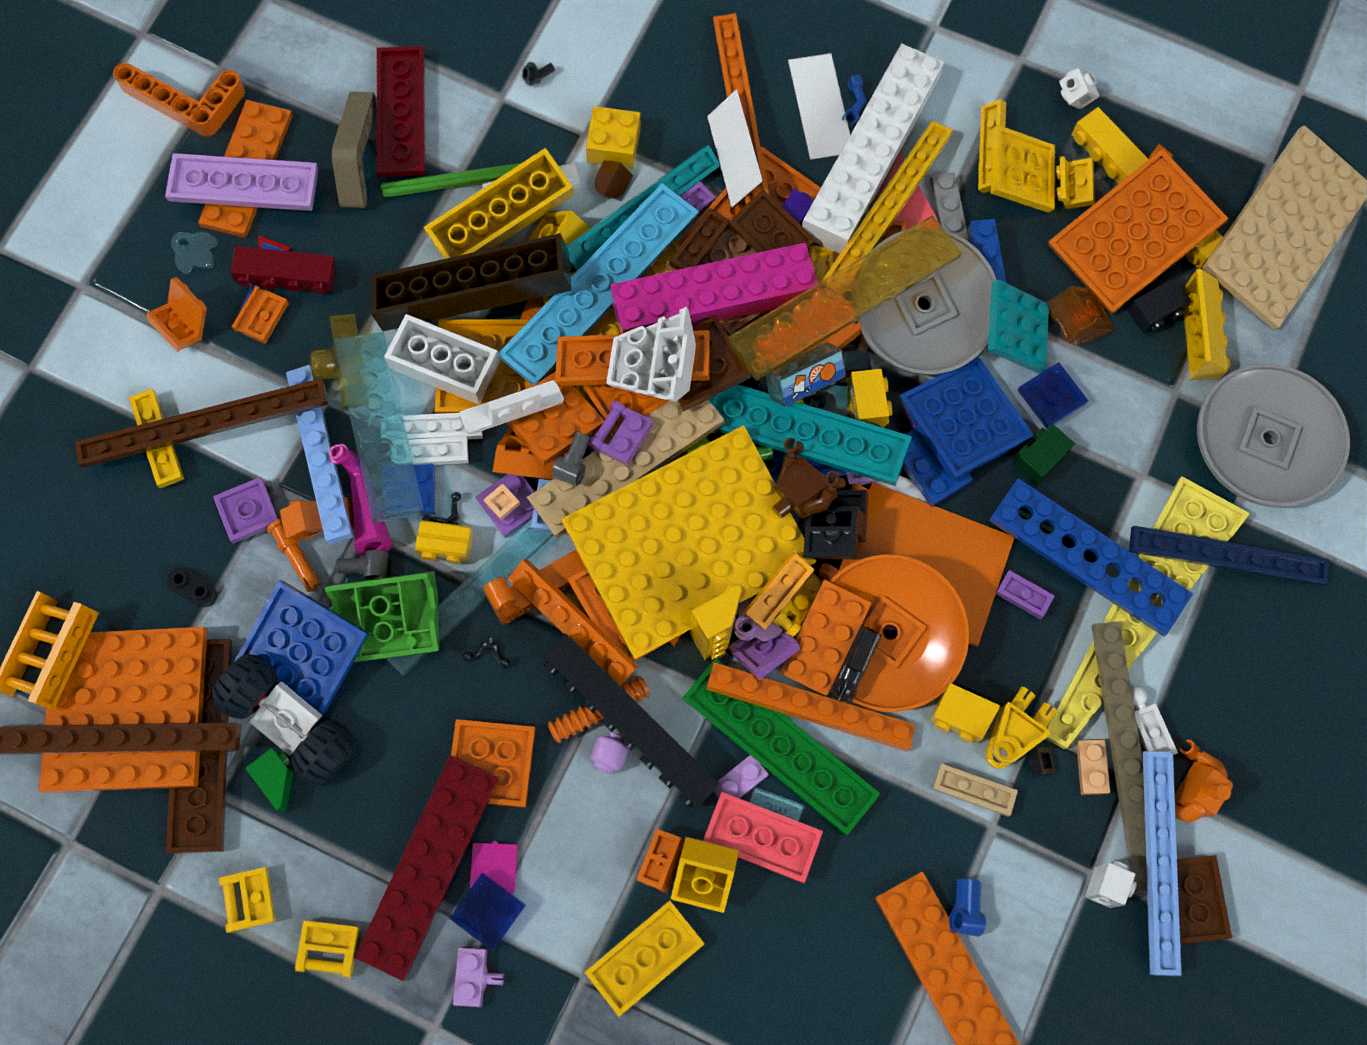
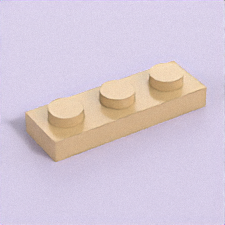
(974, 790)

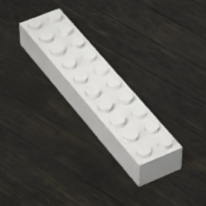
(872, 148)

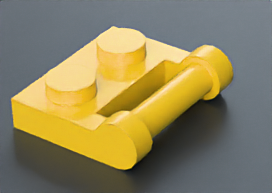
(256, 899)
(327, 938)

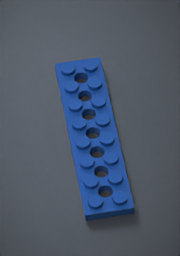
(1107, 553)

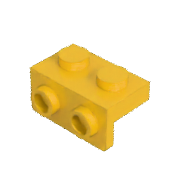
(1076, 182)

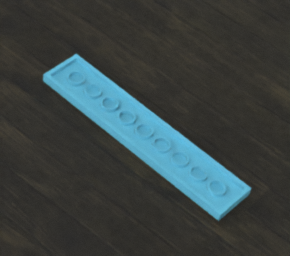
(621, 258)

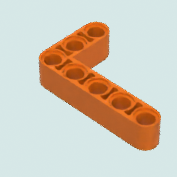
(154, 92)
(511, 603)

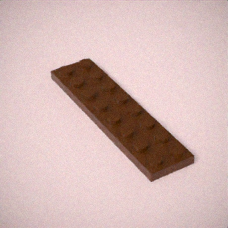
(198, 812)

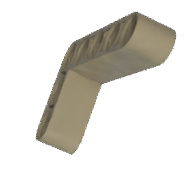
(350, 147)

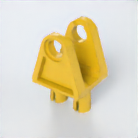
(1017, 731)

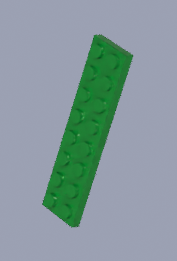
(787, 754)

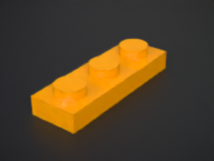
(778, 591)

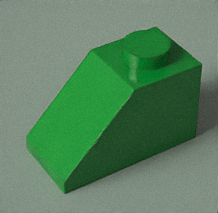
(273, 777)

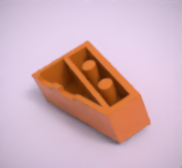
(516, 459)

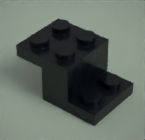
(839, 529)

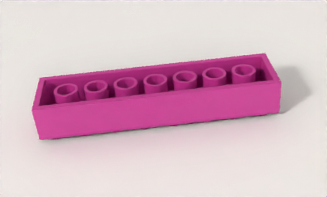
(717, 288)

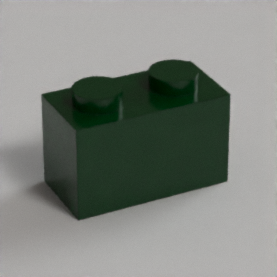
(1044, 453)

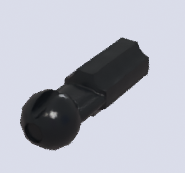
(855, 664)

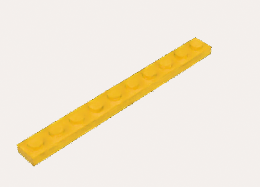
(894, 196)

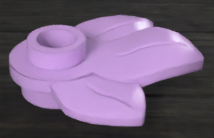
(769, 633)

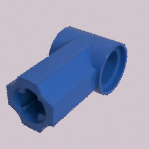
(967, 916)

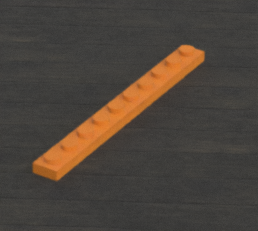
(736, 78)

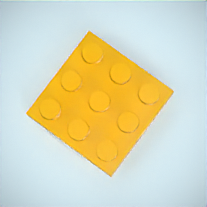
(1022, 169)

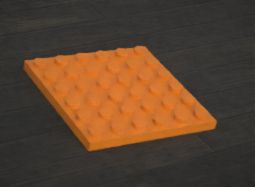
(126, 681)

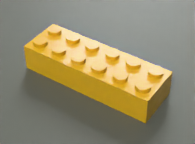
(501, 208)

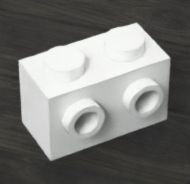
(1111, 884)

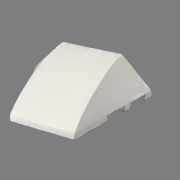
(655, 358)

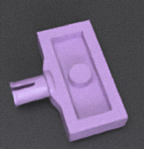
(472, 977)

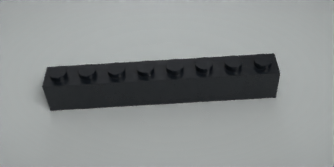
(631, 721)

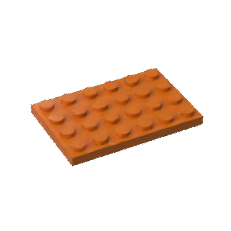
(1137, 231)

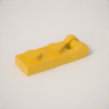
(798, 605)

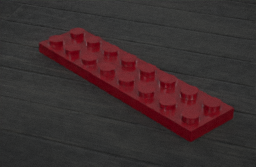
(426, 868)

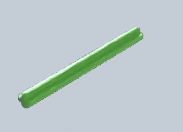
(445, 180)

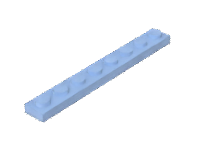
(322, 471)
(1161, 863)

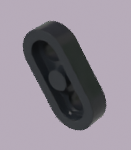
(190, 586)

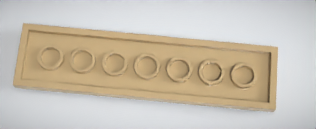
(669, 437)

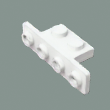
(511, 407)

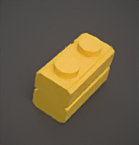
(444, 542)

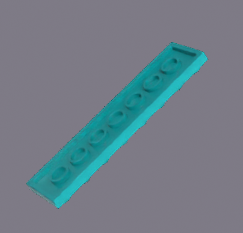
(825, 435)

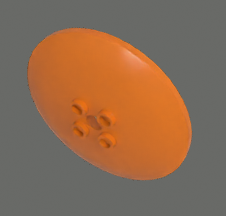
(929, 625)

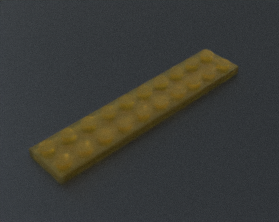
(843, 298)

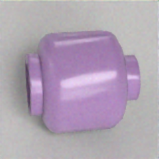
(609, 753)

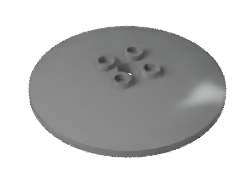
(949, 331)
(1300, 416)

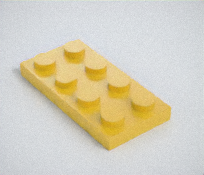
(644, 958)

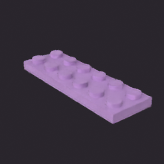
(242, 182)

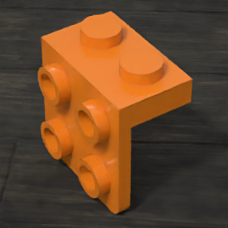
(180, 319)

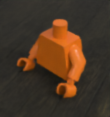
(1203, 786)

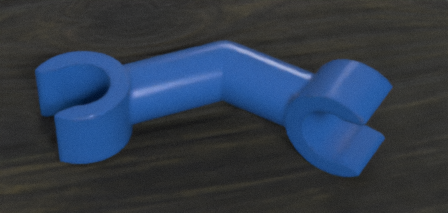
(856, 86)

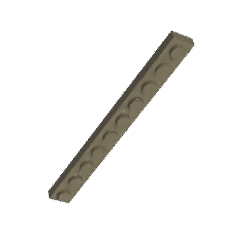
(1123, 742)

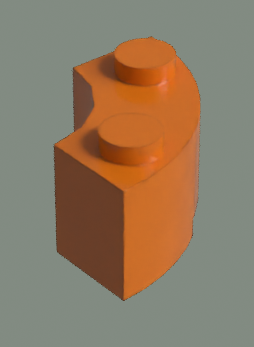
(303, 521)

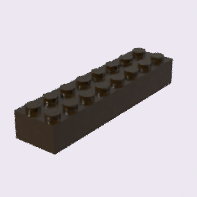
(472, 282)

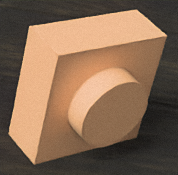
(501, 502)

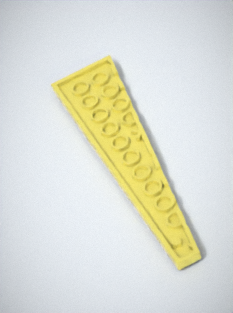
(1188, 512)

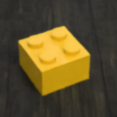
(613, 136)
(704, 874)

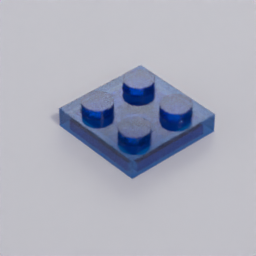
(1052, 395)
(487, 911)

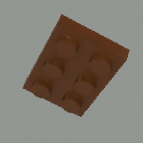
(768, 226)
(1201, 901)

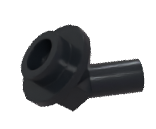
(533, 75)

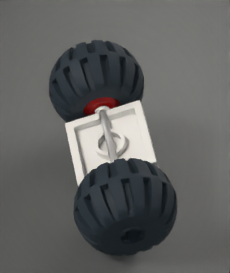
(284, 719)

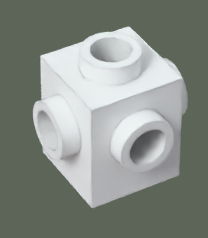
(1079, 88)

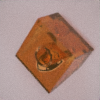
(1079, 315)

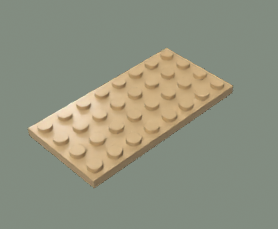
(1288, 227)

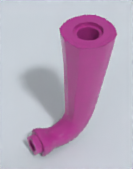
(366, 534)

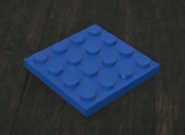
(965, 418)
(305, 644)

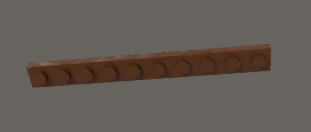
(201, 423)
(120, 738)

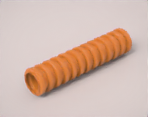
(583, 717)

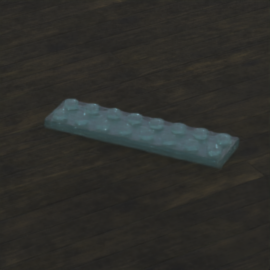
(378, 428)

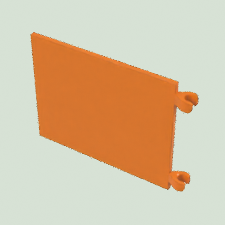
(957, 547)

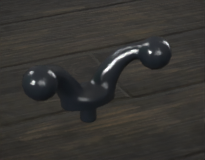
(452, 519)
(504, 662)

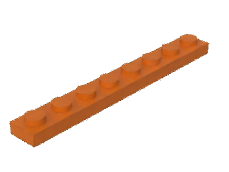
(811, 707)

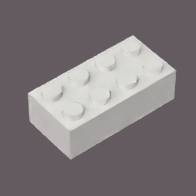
(442, 359)

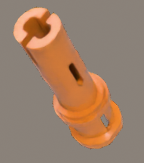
(295, 556)

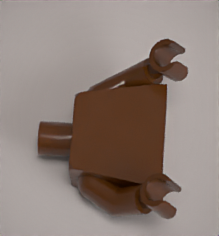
(803, 486)

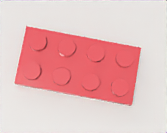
(764, 837)

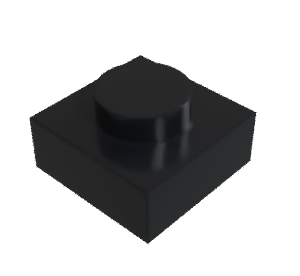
(1041, 761)

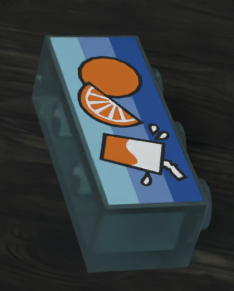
(806, 374)

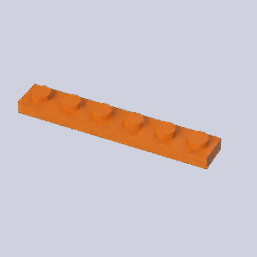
(572, 621)

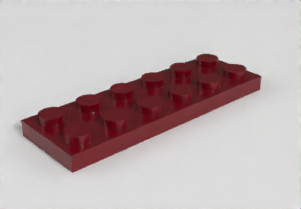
(400, 111)

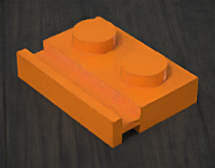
(260, 314)

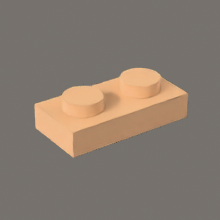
(1092, 767)

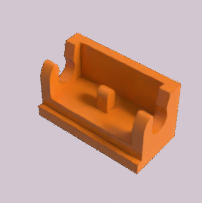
(661, 861)

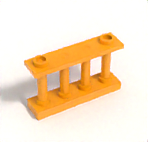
(62, 658)

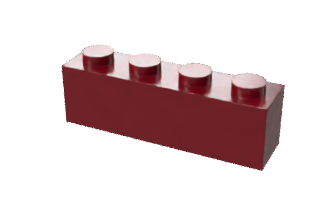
(283, 269)

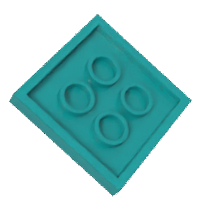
(1018, 326)

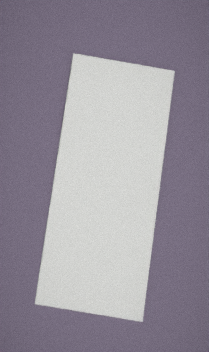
(820, 105)
(734, 148)

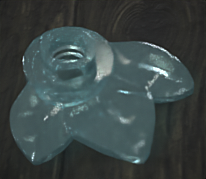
(195, 253)

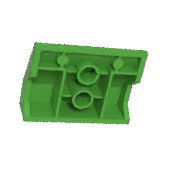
(394, 610)

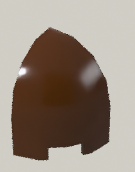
(612, 179)

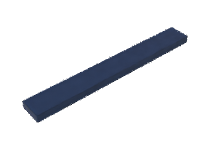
(1229, 555)

